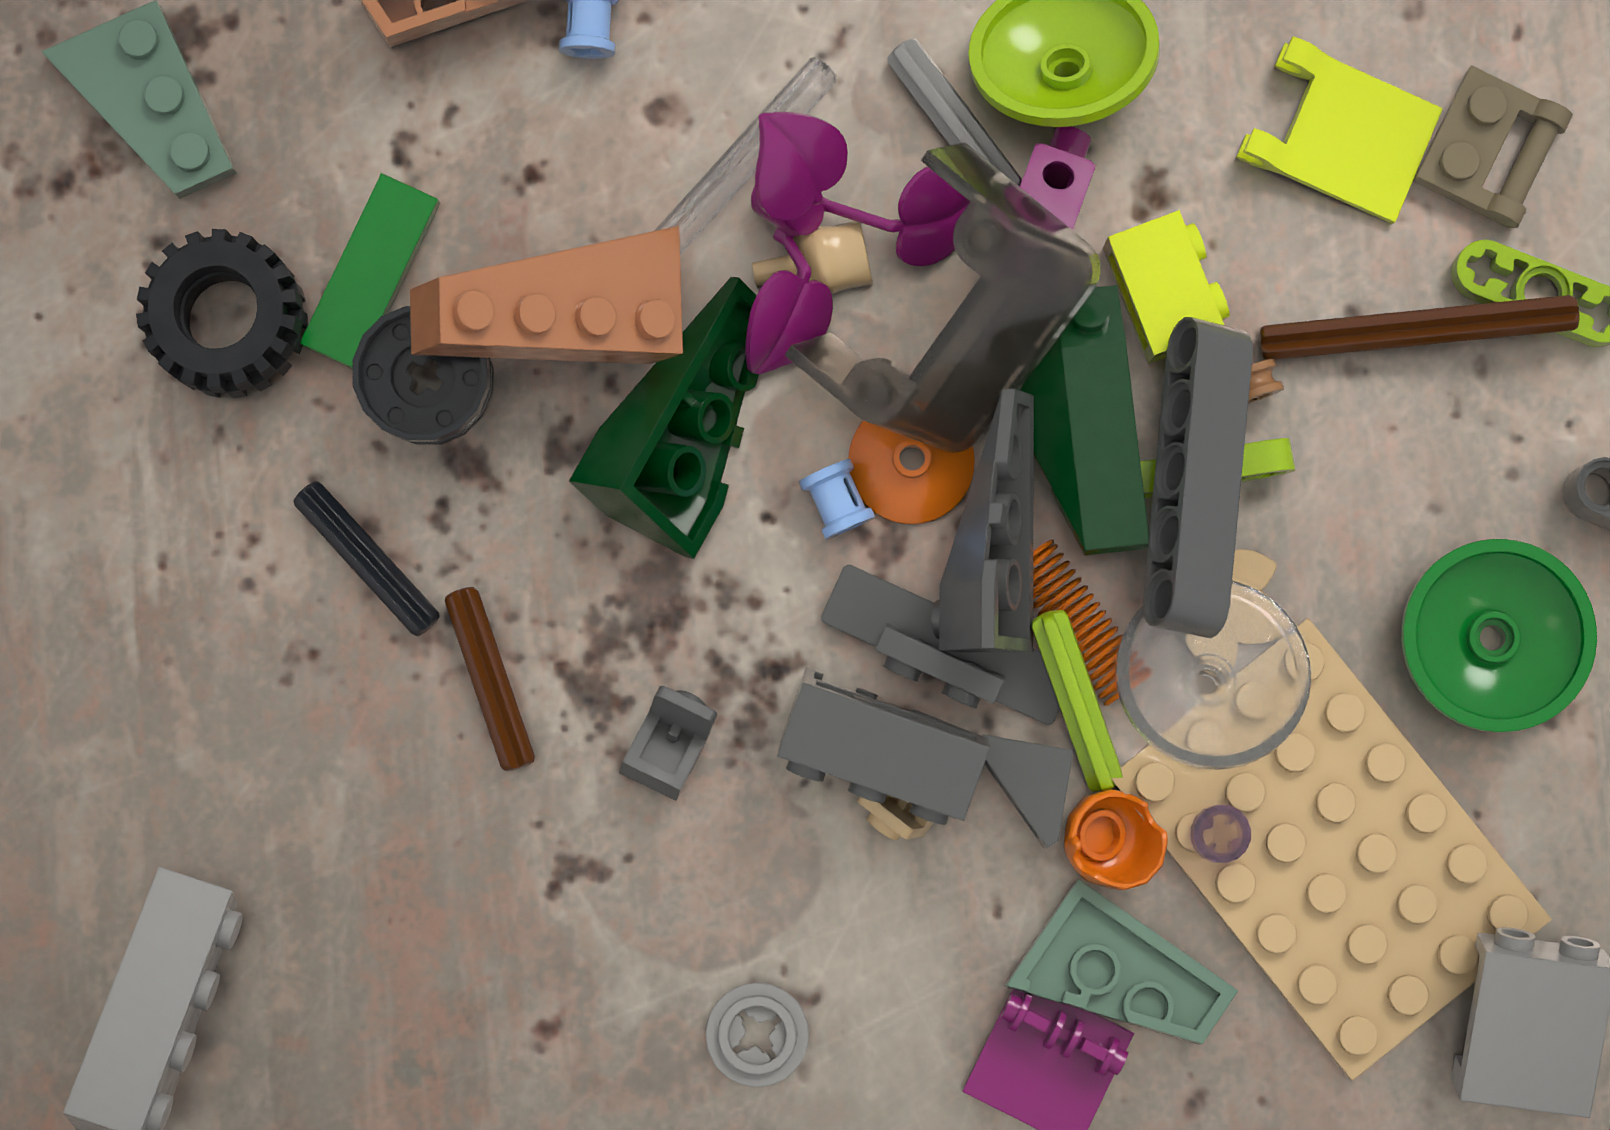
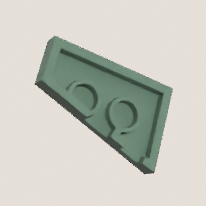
(148, 96)

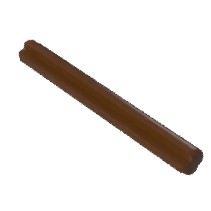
(1419, 327)

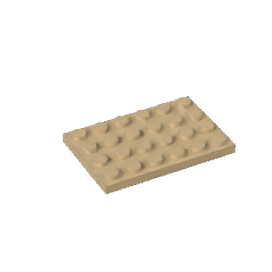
(1355, 868)

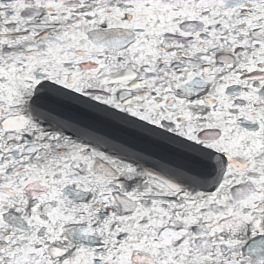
(366, 558)

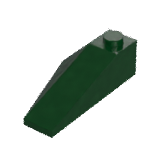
(1089, 429)

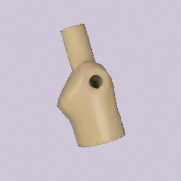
(834, 254)

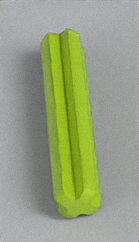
(1076, 699)

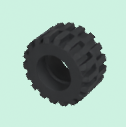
(179, 284)

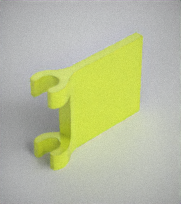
(1348, 134)

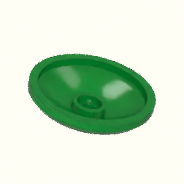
(1542, 627)

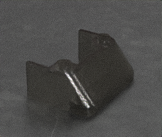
(1027, 293)

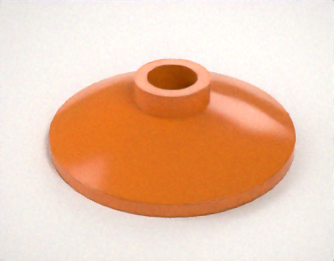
(902, 493)

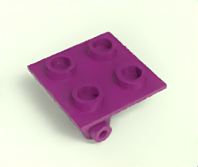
(1048, 1063)

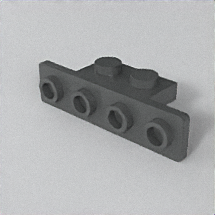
(902, 630)

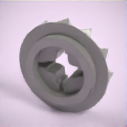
(752, 1065)

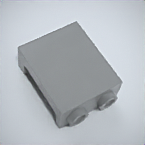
(1535, 1023)

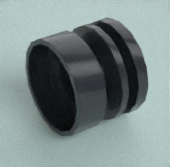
(387, 389)

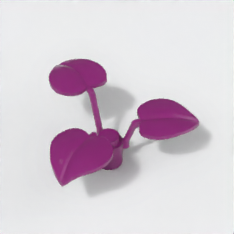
(793, 167)

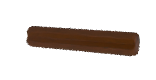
(489, 679)

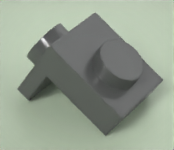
(669, 742)

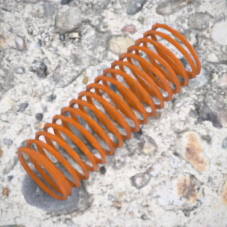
(1039, 555)

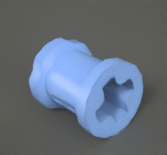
(588, 29)
(837, 498)

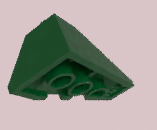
(669, 440)

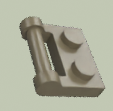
(1473, 138)

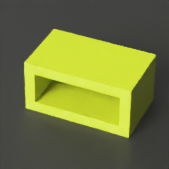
(1163, 280)

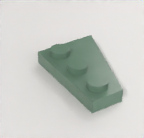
(1120, 969)

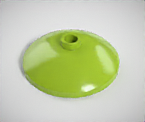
(1063, 58)

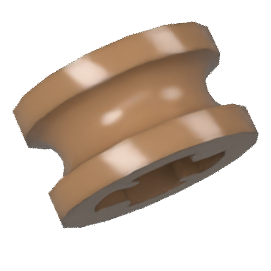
(1262, 382)

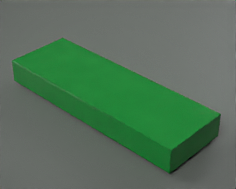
(370, 268)

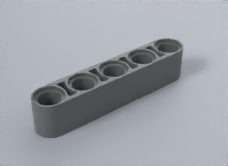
(1197, 478)

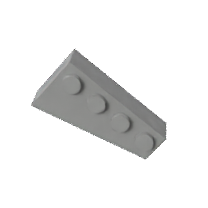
(155, 1006)

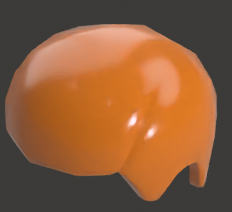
(1112, 842)

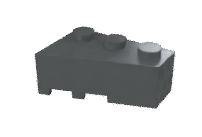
(882, 749)

